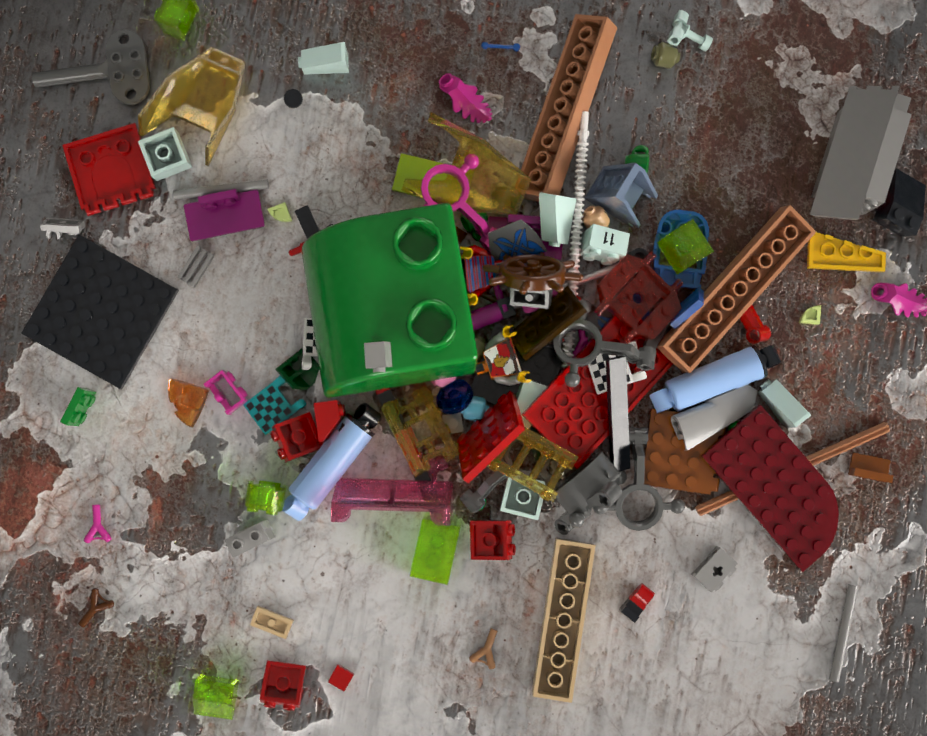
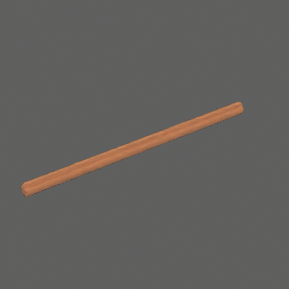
(814, 459)

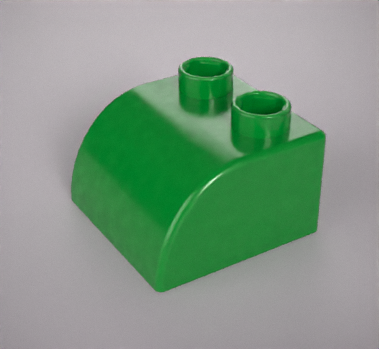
(394, 283)

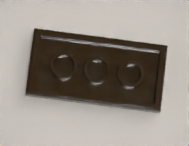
(547, 323)

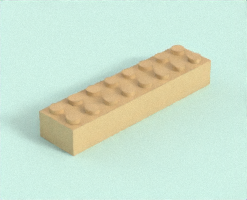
(563, 620)

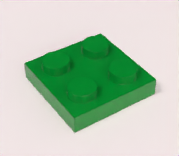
(78, 406)

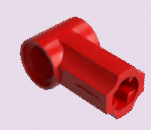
(753, 324)

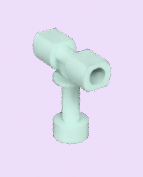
(681, 30)

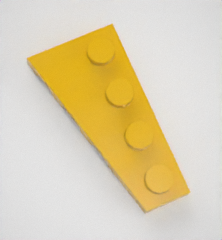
(836, 254)

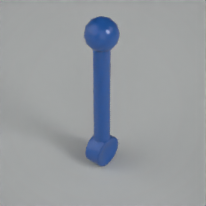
(516, 47)

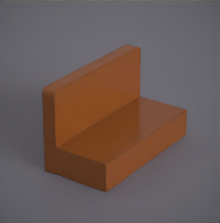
(870, 468)

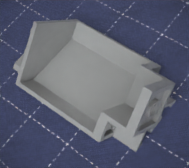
(861, 153)

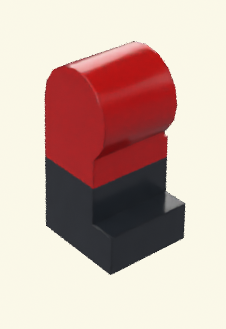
(637, 602)

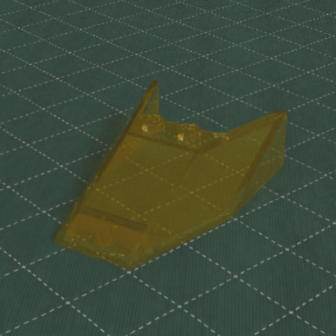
(199, 93)
(494, 184)

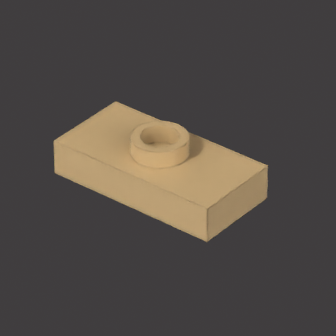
(271, 622)

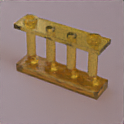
(547, 450)

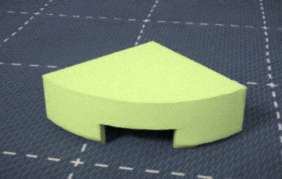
(280, 213)
(811, 315)

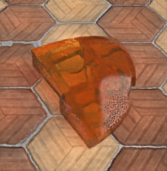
(187, 399)

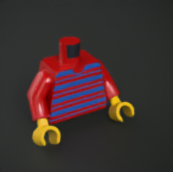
(476, 279)

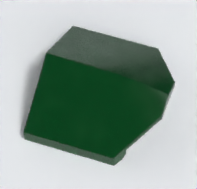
(294, 375)

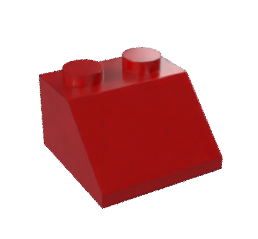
(328, 416)

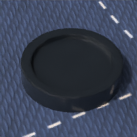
(293, 98)

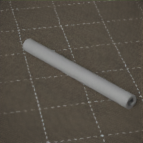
(240, 187)
(843, 633)

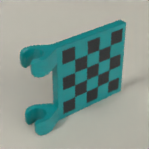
(271, 406)

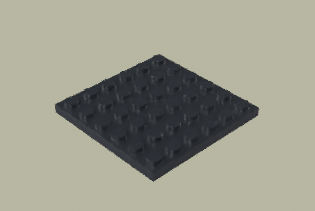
(100, 312)

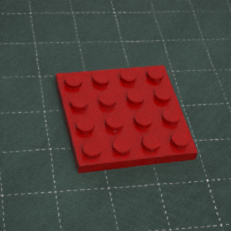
(489, 436)

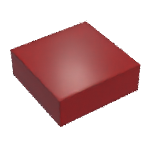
(341, 677)

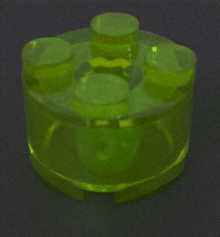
(265, 496)

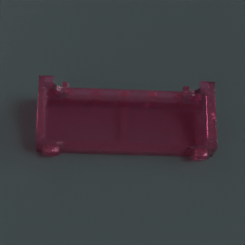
(393, 495)

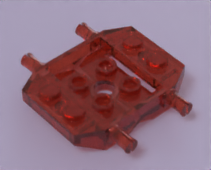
(649, 287)

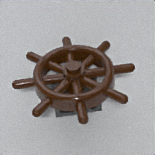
(532, 278)

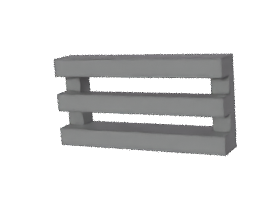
(198, 249)

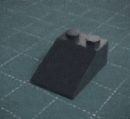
(903, 205)

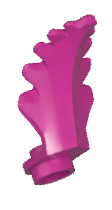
(464, 99)
(901, 298)

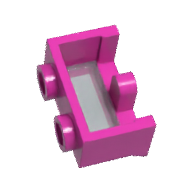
(226, 391)

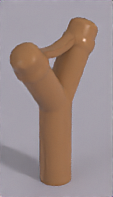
(486, 650)

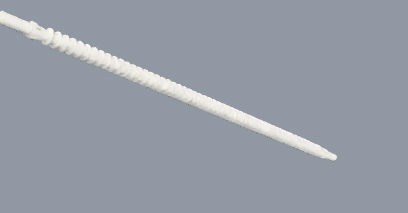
(583, 134)

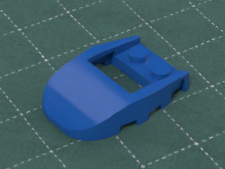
(667, 224)

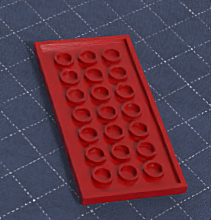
(578, 415)

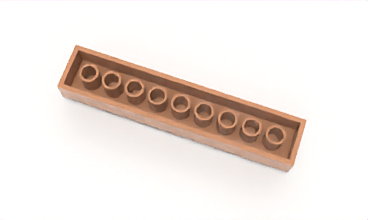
(567, 98)
(737, 288)

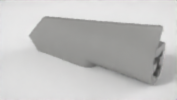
(713, 415)

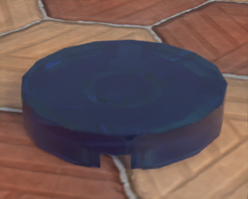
(454, 397)

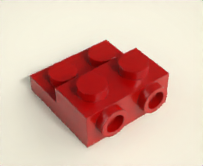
(296, 437)
(492, 539)
(282, 685)

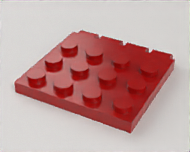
(109, 169)

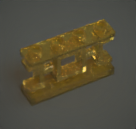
(407, 438)

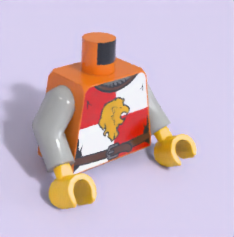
(502, 360)

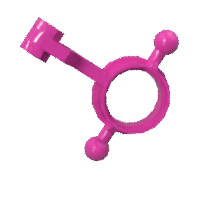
(471, 161)

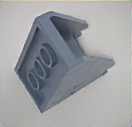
(619, 189)

